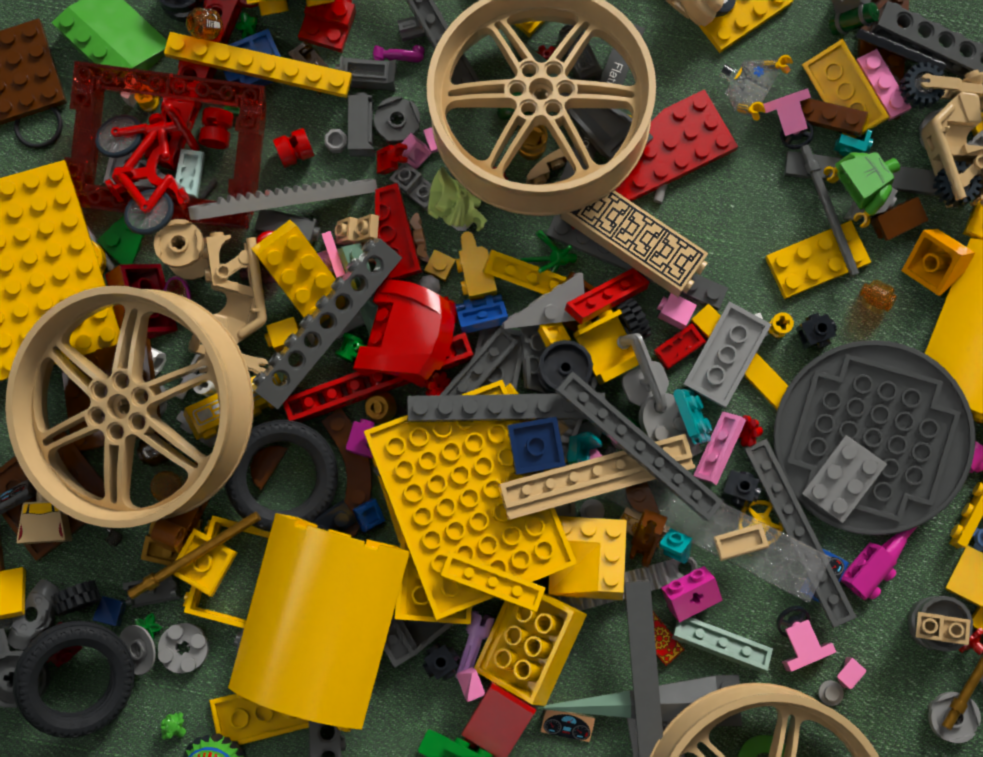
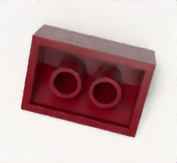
(142, 277)

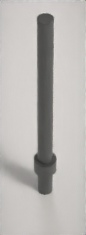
(812, 168)

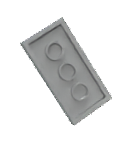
(727, 354)

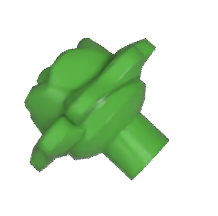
(172, 726)

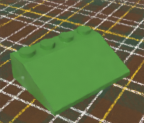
(111, 34)

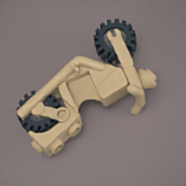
(948, 130)

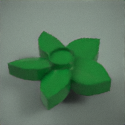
(247, 24)
(149, 624)

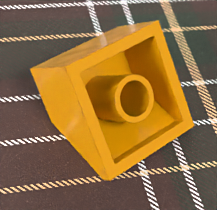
(937, 261)

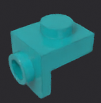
(847, 144)
(580, 447)
(676, 545)

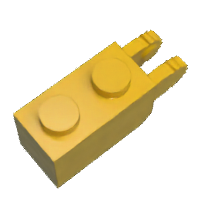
(471, 264)

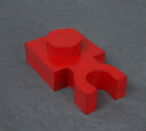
(390, 157)

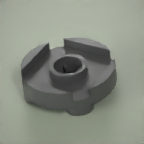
(402, 108)

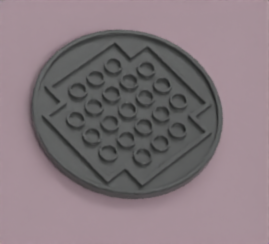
(896, 408)

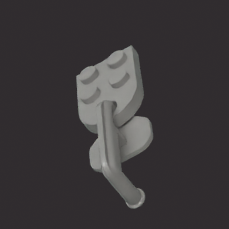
(647, 388)

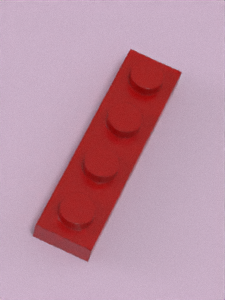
(606, 296)

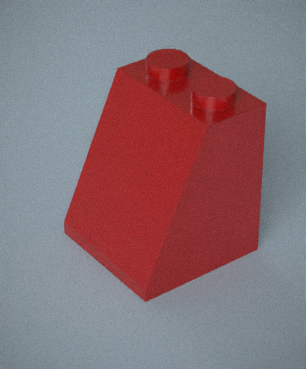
(498, 721)

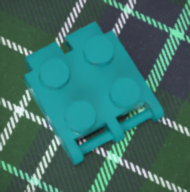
(690, 410)

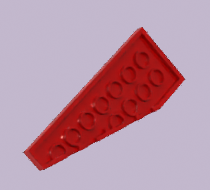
(682, 142)

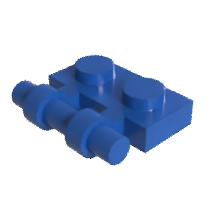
(481, 313)

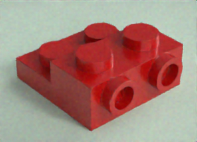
(328, 24)

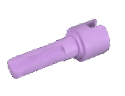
(477, 632)

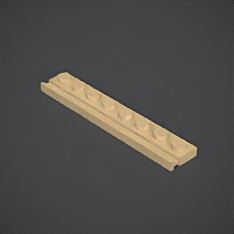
(584, 479)

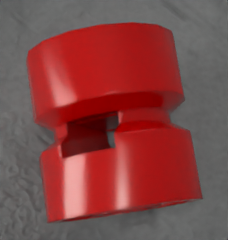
(216, 127)
(293, 147)

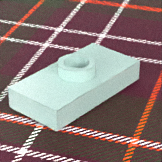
(190, 171)

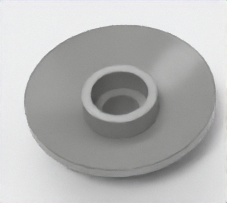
(140, 647)

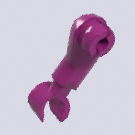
(415, 55)

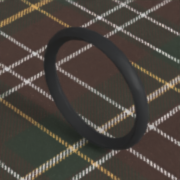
(45, 144)

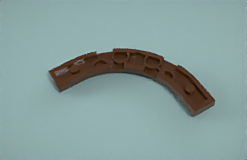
(357, 467)

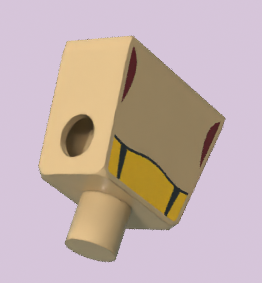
(42, 523)

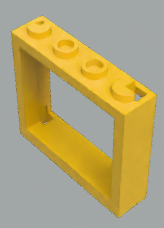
(193, 597)

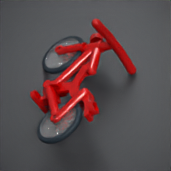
(120, 136)

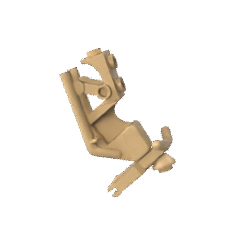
(245, 304)

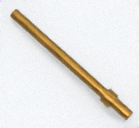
(153, 580)
(959, 704)

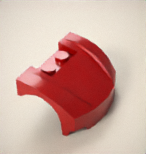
(408, 333)

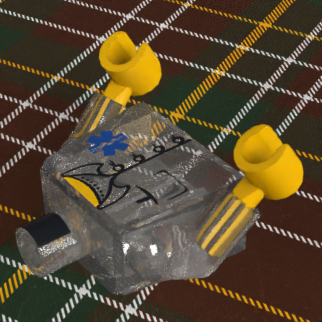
(752, 83)

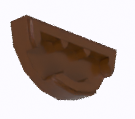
(265, 464)
(640, 497)

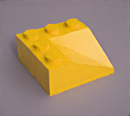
(599, 558)

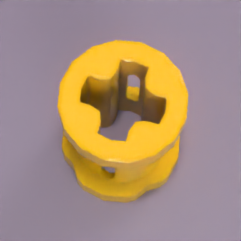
(147, 104)
(783, 319)

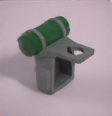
(852, 15)

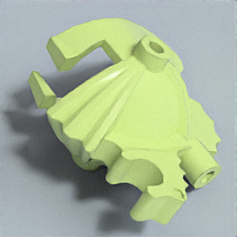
(453, 202)

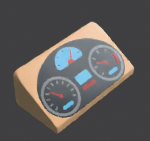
(568, 725)

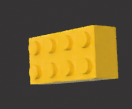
(296, 268)

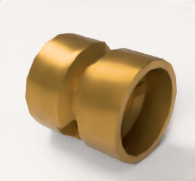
(535, 143)

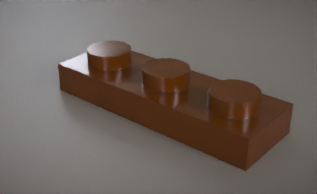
(834, 116)

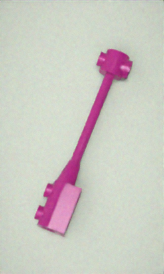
(877, 561)

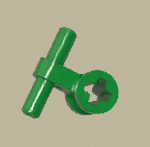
(349, 348)

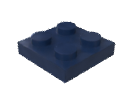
(536, 445)

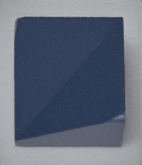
(110, 611)

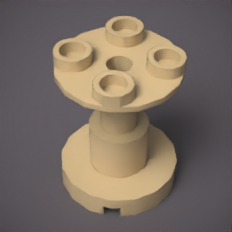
(181, 248)

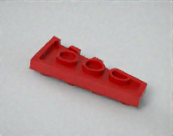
(396, 230)

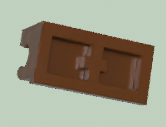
(899, 219)
(647, 535)

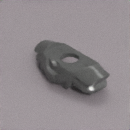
(22, 630)

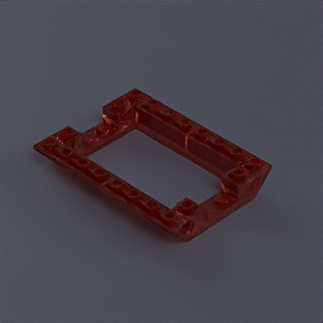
(87, 100)

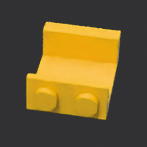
(601, 343)

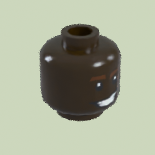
(151, 456)

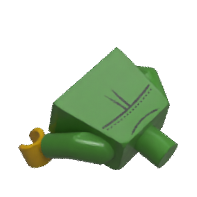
(866, 180)

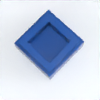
(369, 515)

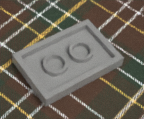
(844, 478)

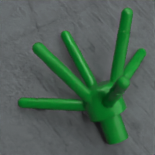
(557, 256)

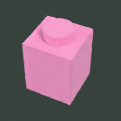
(676, 311)

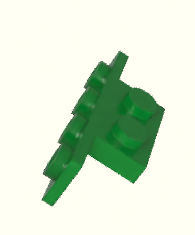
(438, 745)

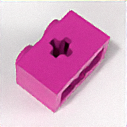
(691, 594)

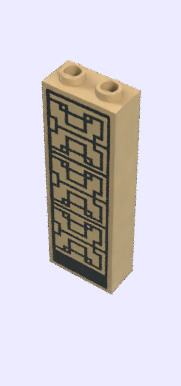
(640, 241)

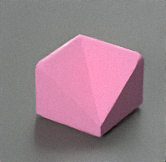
(416, 152)
(850, 673)
(470, 684)

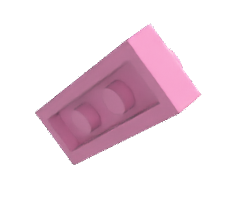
(883, 84)
(719, 448)

